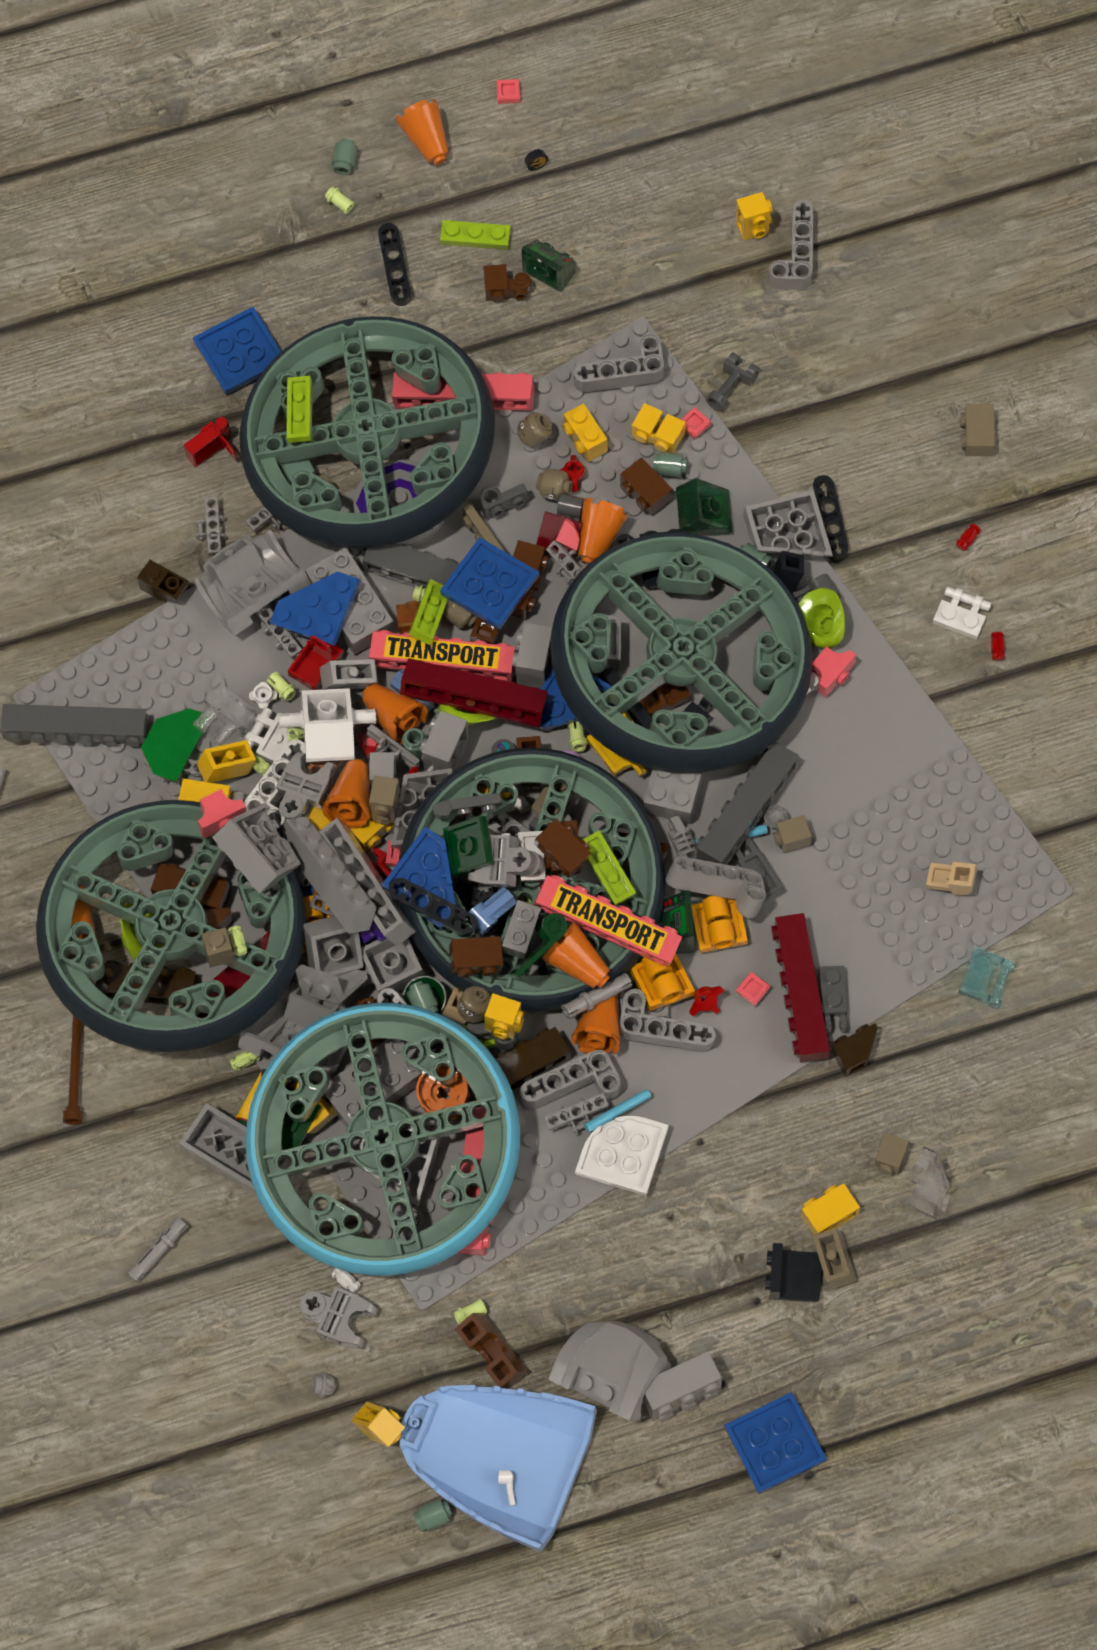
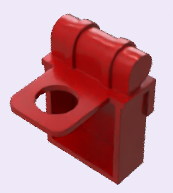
(209, 441)
(308, 663)

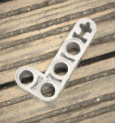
(270, 780)

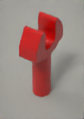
(380, 863)

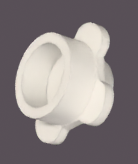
(263, 688)

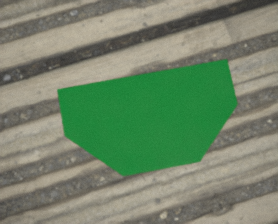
(171, 743)

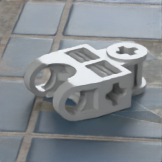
(304, 790)
(507, 864)
(335, 1315)

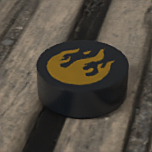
(536, 160)

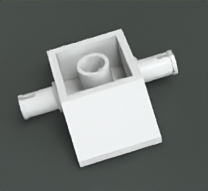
(327, 723)

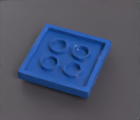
(237, 349)
(489, 583)
(775, 1443)

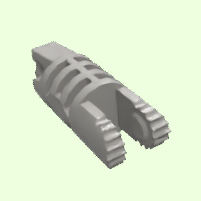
(681, 838)

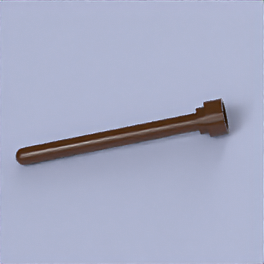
(72, 1114)

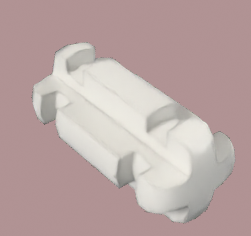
(346, 1280)

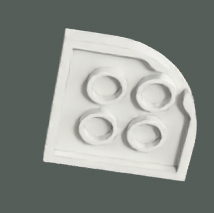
(623, 1153)

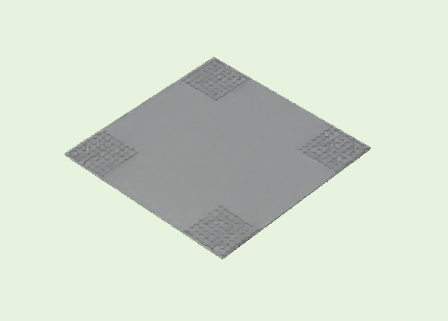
(874, 777)

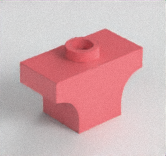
(832, 669)
(217, 812)

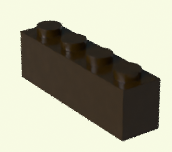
(164, 986)
(533, 1057)

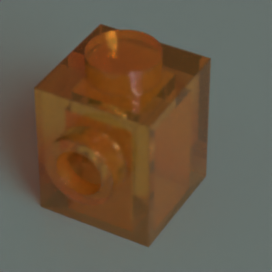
(406, 615)

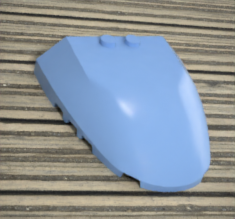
(470, 1433)

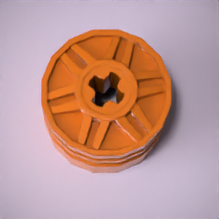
(429, 1092)

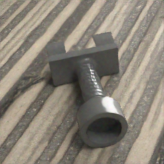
(717, 399)

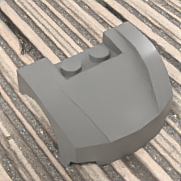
(247, 578)
(285, 1020)
(610, 1365)

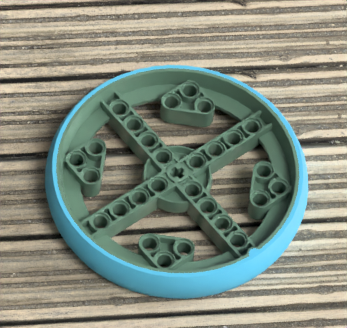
(298, 1062)

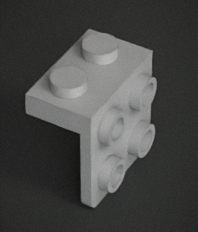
(328, 986)

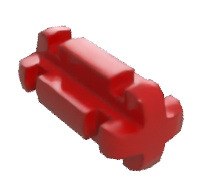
(968, 537)
(997, 646)

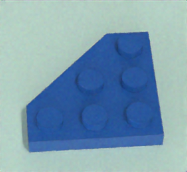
(318, 608)
(556, 710)
(427, 867)

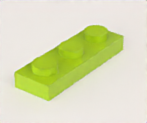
(475, 234)
(299, 409)
(428, 613)
(608, 869)

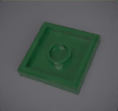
(468, 846)

